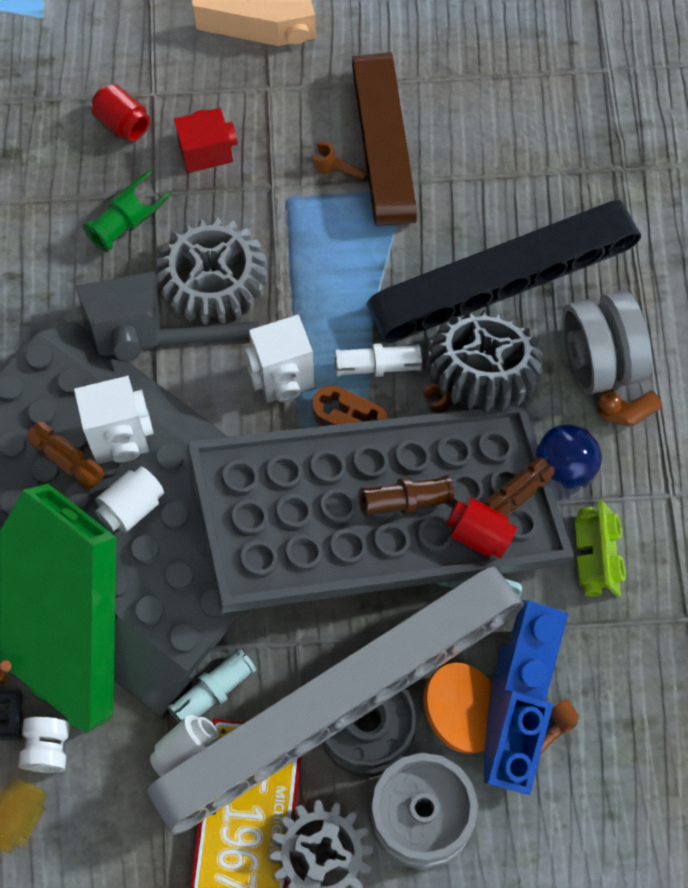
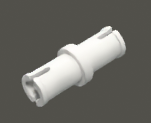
(377, 360)

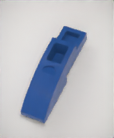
(518, 697)

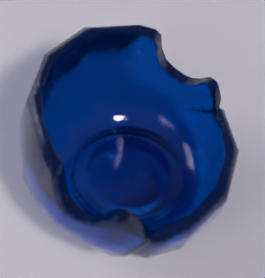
(572, 454)

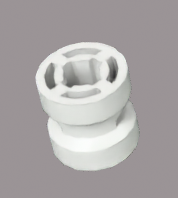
(44, 745)

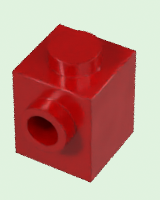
(205, 139)

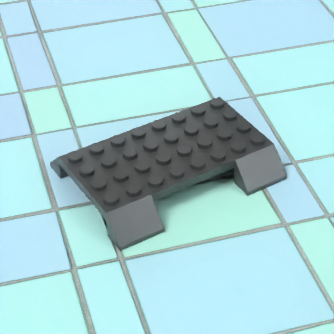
(163, 570)

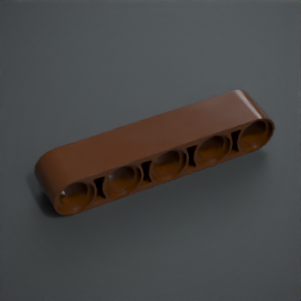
(384, 140)

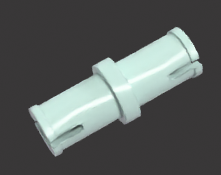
(213, 686)

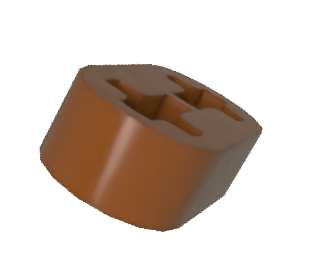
(349, 403)

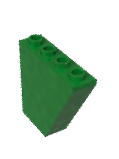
(59, 605)

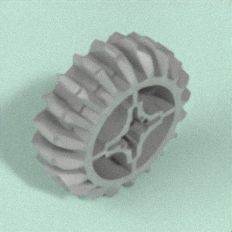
(217, 291)

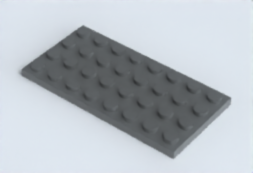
(289, 518)

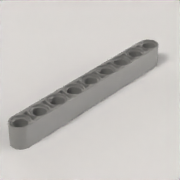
(332, 701)

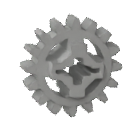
(299, 846)

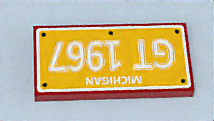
(236, 839)

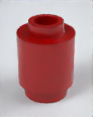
(120, 112)
(480, 528)

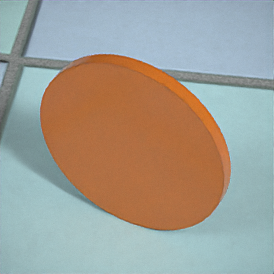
(458, 706)

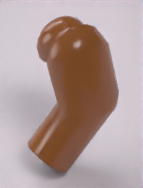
(627, 413)

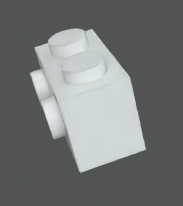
(280, 360)
(114, 420)

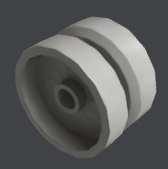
(607, 342)
(416, 839)

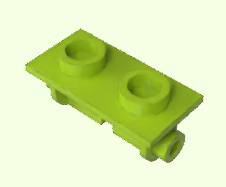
(604, 566)

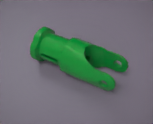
(122, 214)

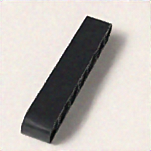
(503, 271)

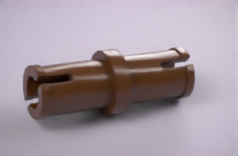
(406, 495)

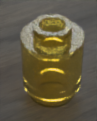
(19, 814)

